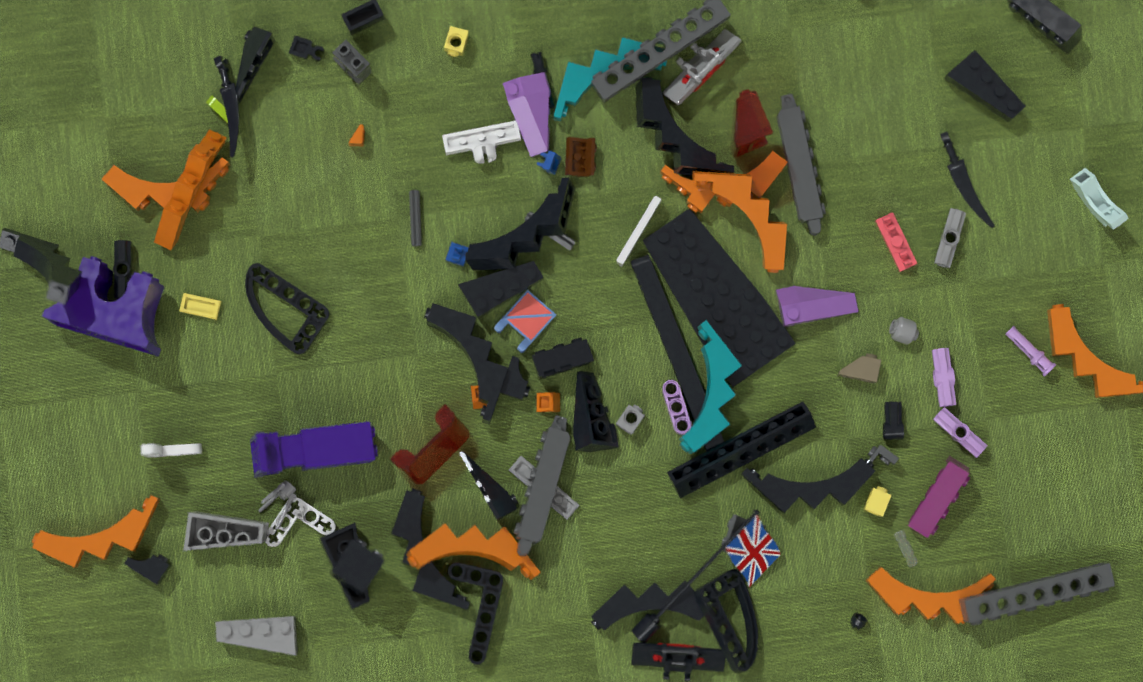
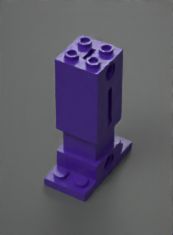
(313, 448)

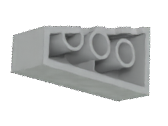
(215, 530)
(266, 634)

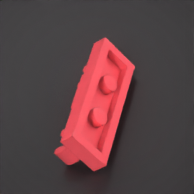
(896, 242)

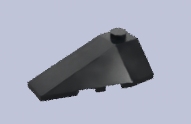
(255, 51)
(591, 424)
(495, 495)

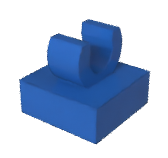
(551, 162)
(457, 254)

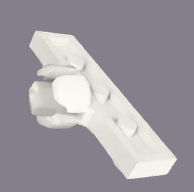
(482, 140)

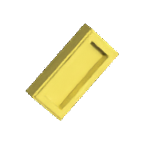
(200, 306)

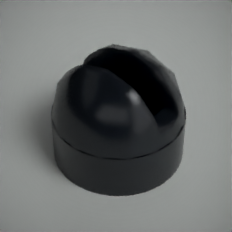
(858, 620)

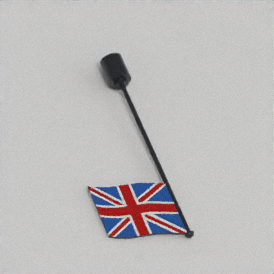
(750, 551)

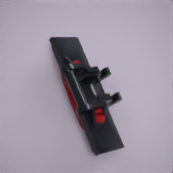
(678, 658)

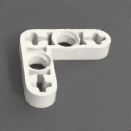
(157, 450)
(300, 514)

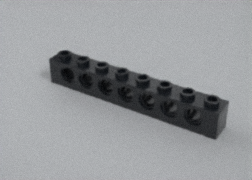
(741, 449)

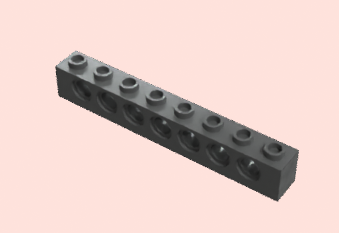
(607, 91)
(1103, 580)

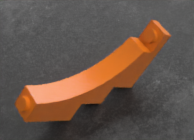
(738, 190)
(1066, 341)
(125, 533)
(499, 548)

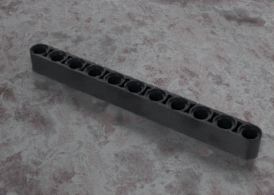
(671, 339)

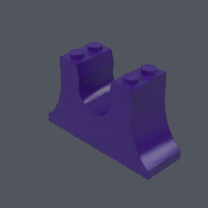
(121, 322)

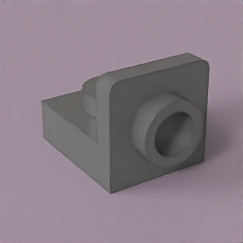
(886, 456)

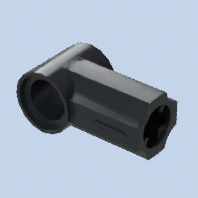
(893, 426)

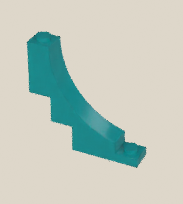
(578, 77)
(719, 365)

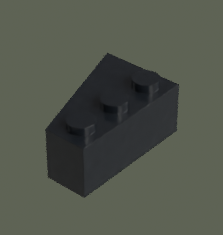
(562, 358)

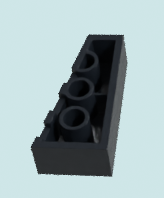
(985, 86)
(334, 546)

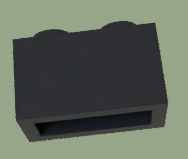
(363, 17)

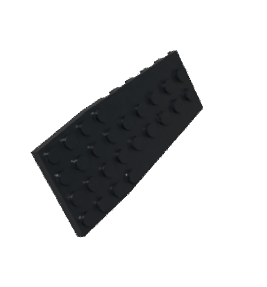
(717, 291)

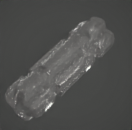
(906, 548)

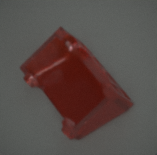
(748, 124)
(436, 451)

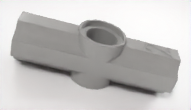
(953, 226)

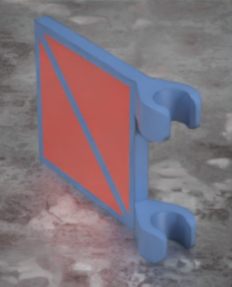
(528, 318)

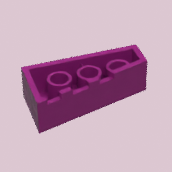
(939, 497)

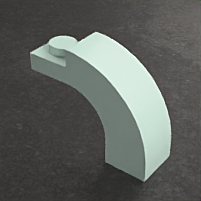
(1096, 200)

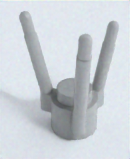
(284, 491)

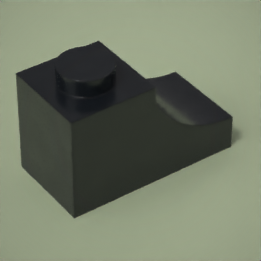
(514, 384)
(152, 568)

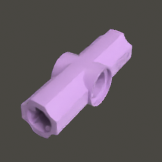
(943, 377)
(950, 423)

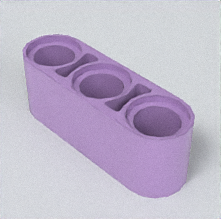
(673, 398)

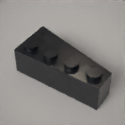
(1050, 21)
(500, 287)

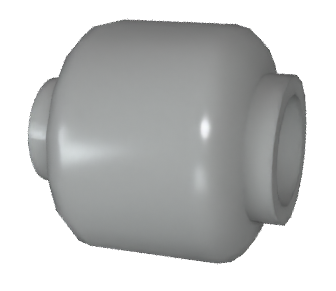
(903, 330)

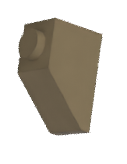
(863, 369)

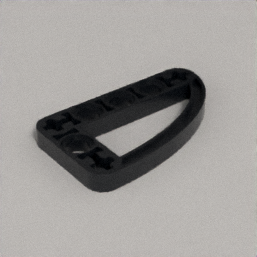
(294, 301)
(746, 658)

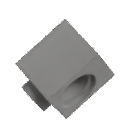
(624, 425)

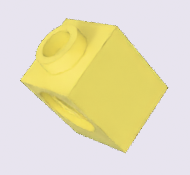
(456, 33)
(877, 501)

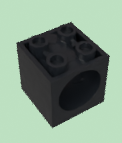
(357, 566)

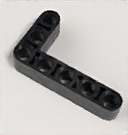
(484, 607)

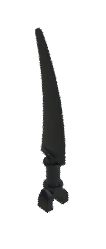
(230, 102)
(962, 181)

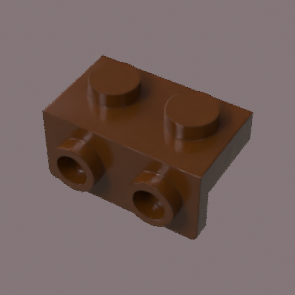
(580, 157)

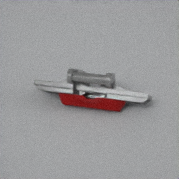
(701, 66)

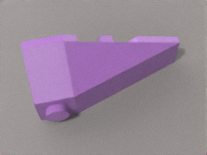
(530, 106)
(811, 304)

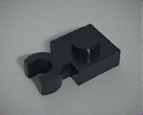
(303, 48)

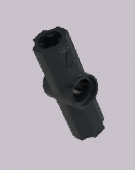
(122, 256)

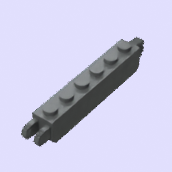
(799, 164)
(543, 485)

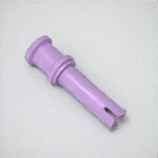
(1037, 358)

